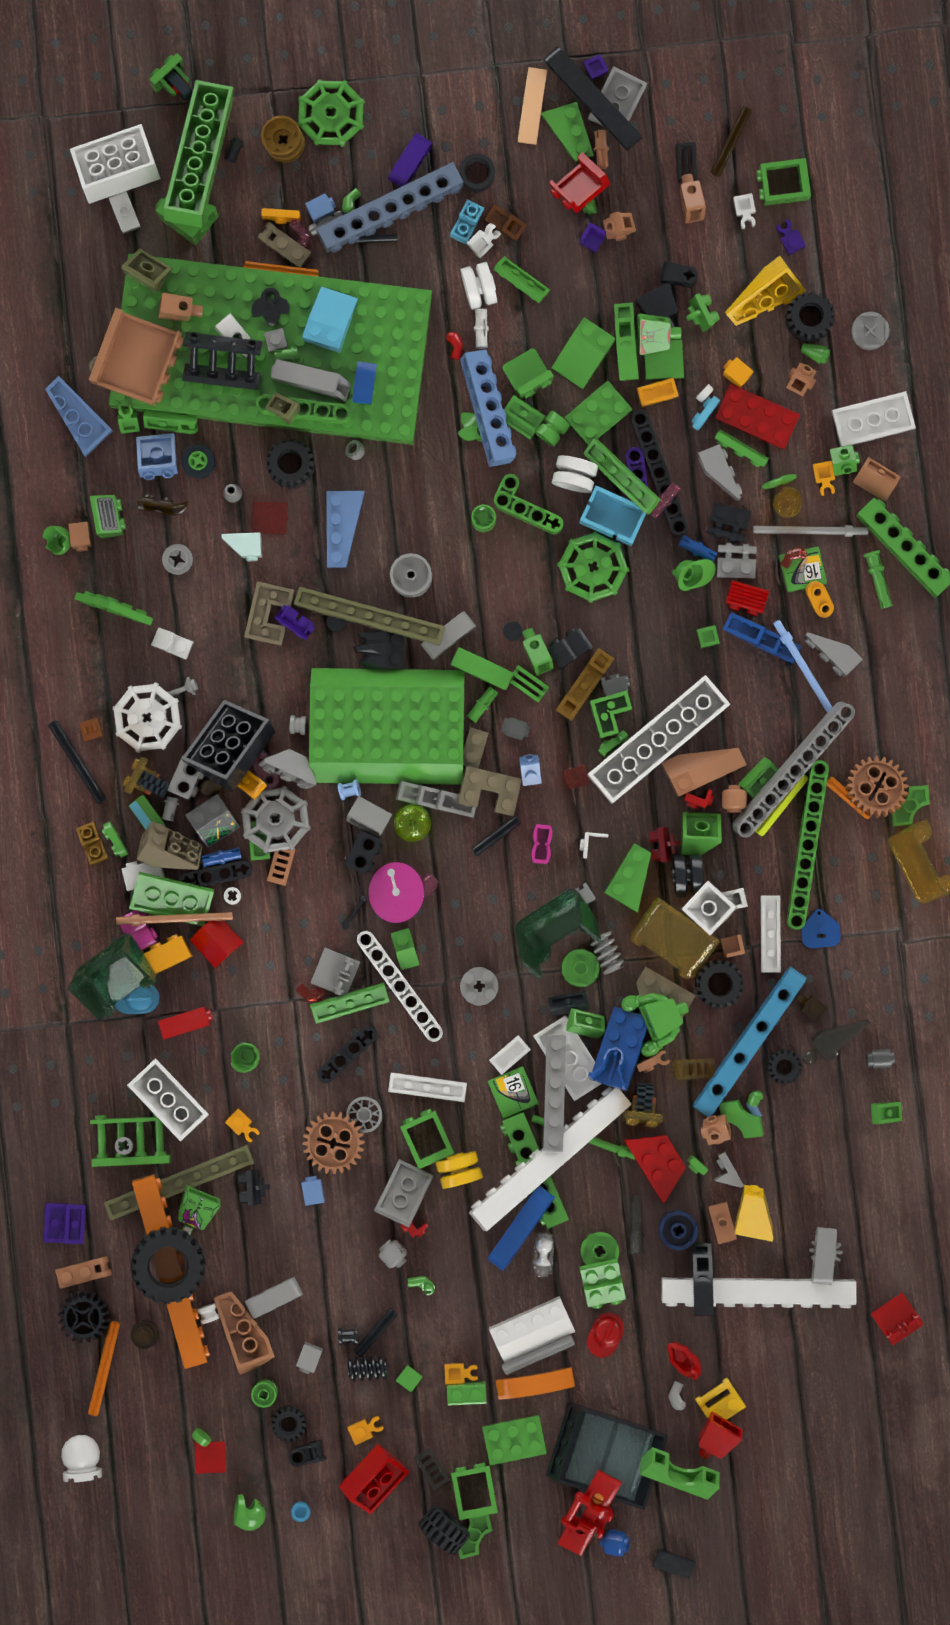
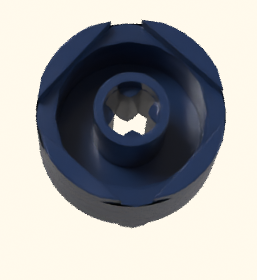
(682, 1239)

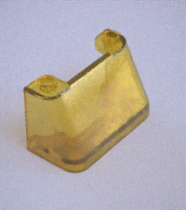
(916, 864)
(674, 938)

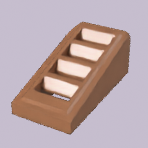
(288, 866)

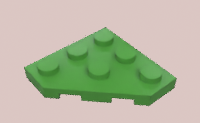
(113, 606)

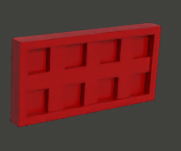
(757, 416)

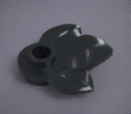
(270, 309)

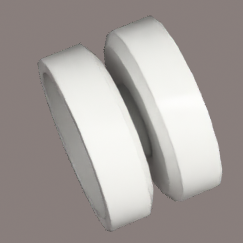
(479, 285)
(574, 474)

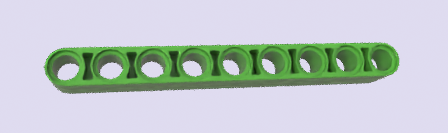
(807, 835)

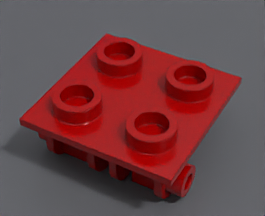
(897, 1319)

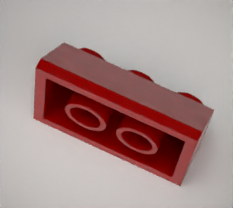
(373, 1479)

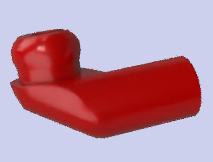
(455, 340)

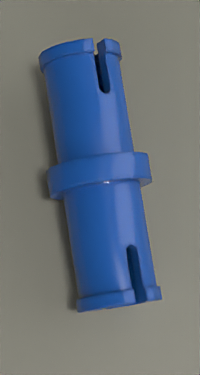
(697, 548)
(221, 857)

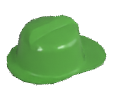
(694, 573)

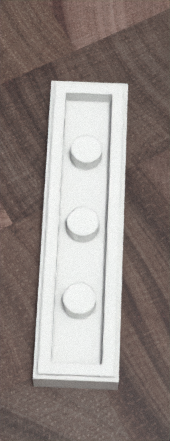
(770, 934)
(427, 1087)

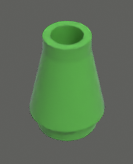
(816, 352)

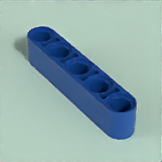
(521, 1228)

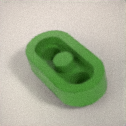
(118, 846)

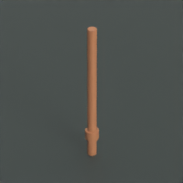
(136, 919)

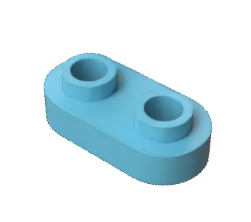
(709, 405)

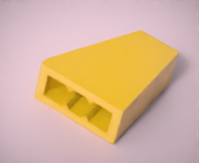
(753, 1215)

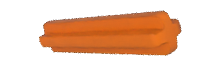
(841, 791)

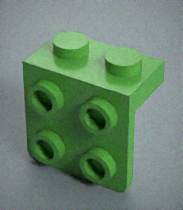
(527, 373)

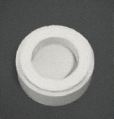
(704, 393)

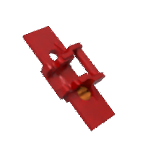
(595, 1516)

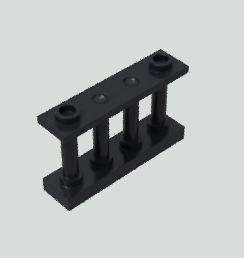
(222, 376)

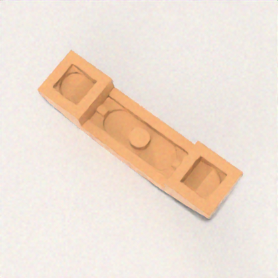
(532, 106)

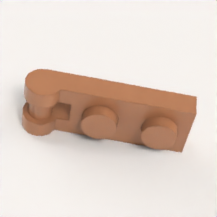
(82, 1272)

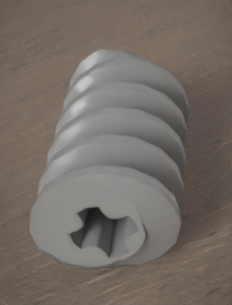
(607, 953)

